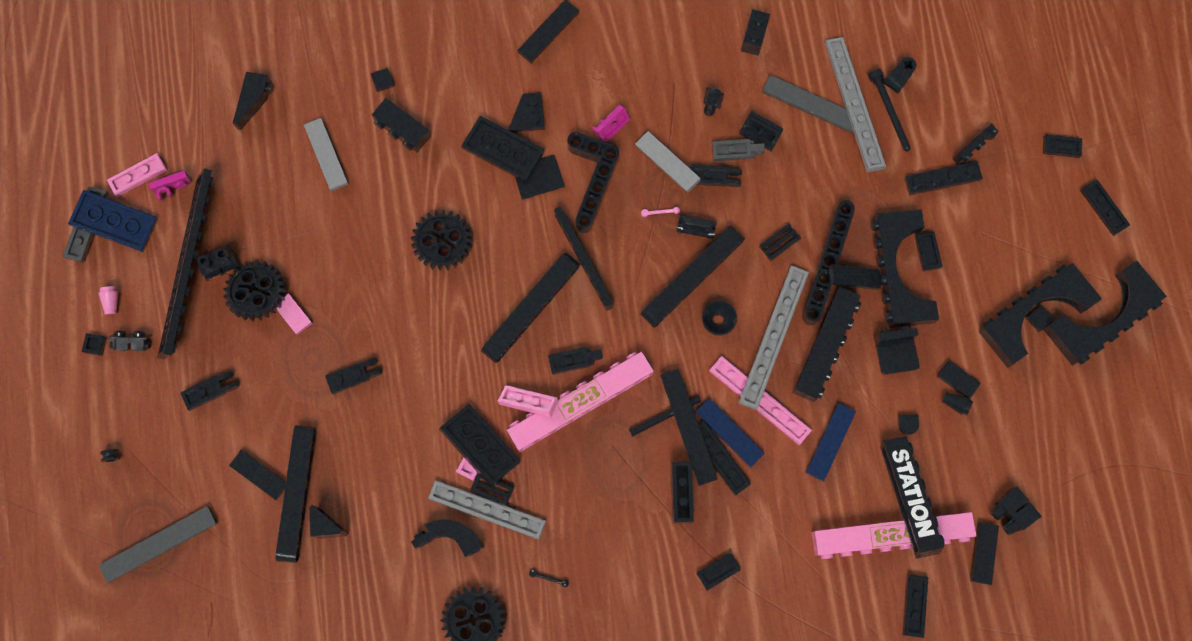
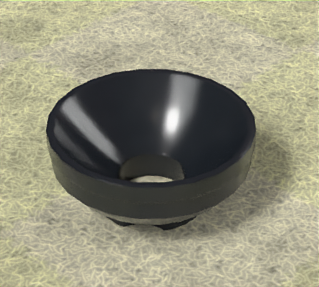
(722, 309)

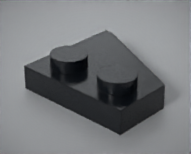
(528, 114)

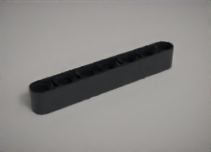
(832, 254)
(692, 276)
(530, 308)
(296, 494)

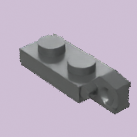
(736, 150)

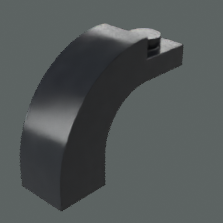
(464, 536)

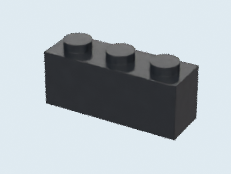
(401, 125)
(682, 493)

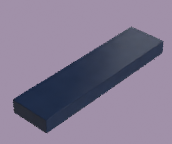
(730, 433)
(830, 442)

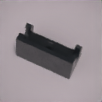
(761, 131)

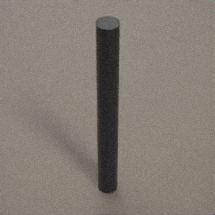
(659, 418)

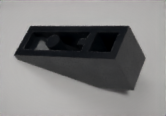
(252, 97)

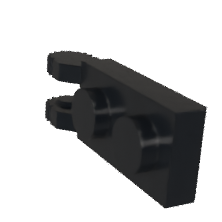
(716, 175)
(352, 376)
(207, 391)

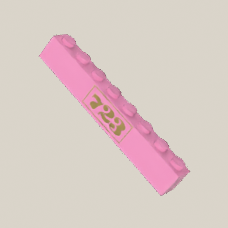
(581, 401)
(886, 535)

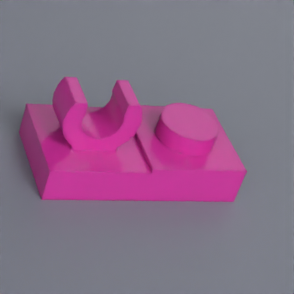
(611, 124)
(176, 181)

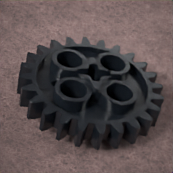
(432, 253)
(261, 275)
(469, 601)

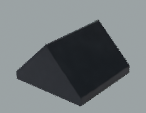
(323, 525)

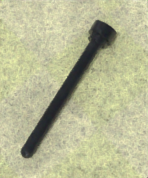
(876, 76)

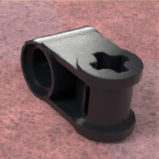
(900, 76)

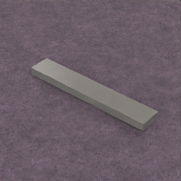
(487, 509)

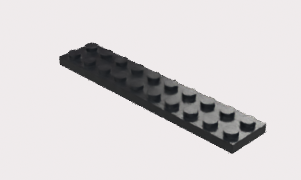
(184, 270)

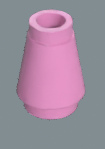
(109, 299)

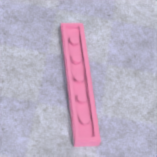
(768, 406)

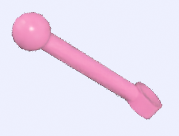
(645, 213)

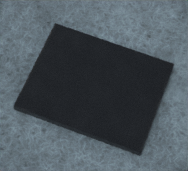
(543, 179)

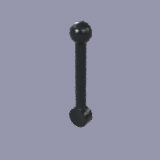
(532, 573)

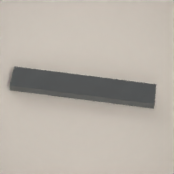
(808, 103)
(157, 544)

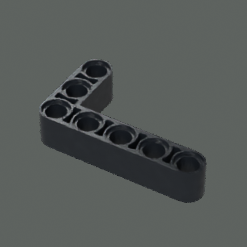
(597, 179)

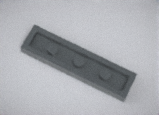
(80, 240)

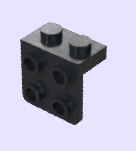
(897, 350)

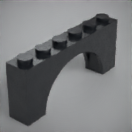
(1138, 296)
(901, 305)
(1005, 331)

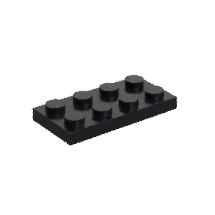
(503, 148)
(480, 445)

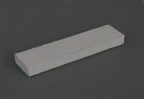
(326, 154)
(667, 162)

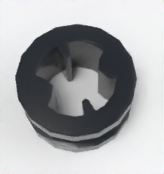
(110, 455)

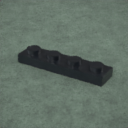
(943, 178)

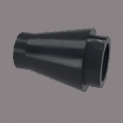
(958, 403)

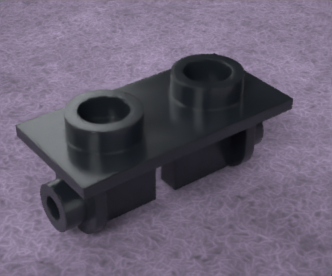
(713, 99)
(696, 226)
(121, 341)

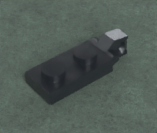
(977, 143)
(573, 360)

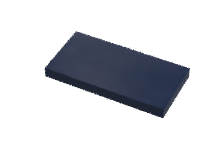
(112, 221)

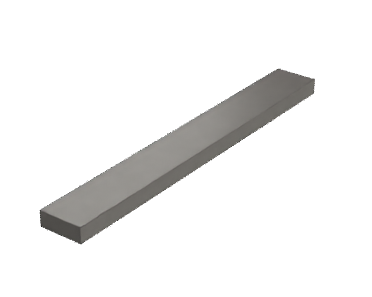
(855, 105)
(773, 338)

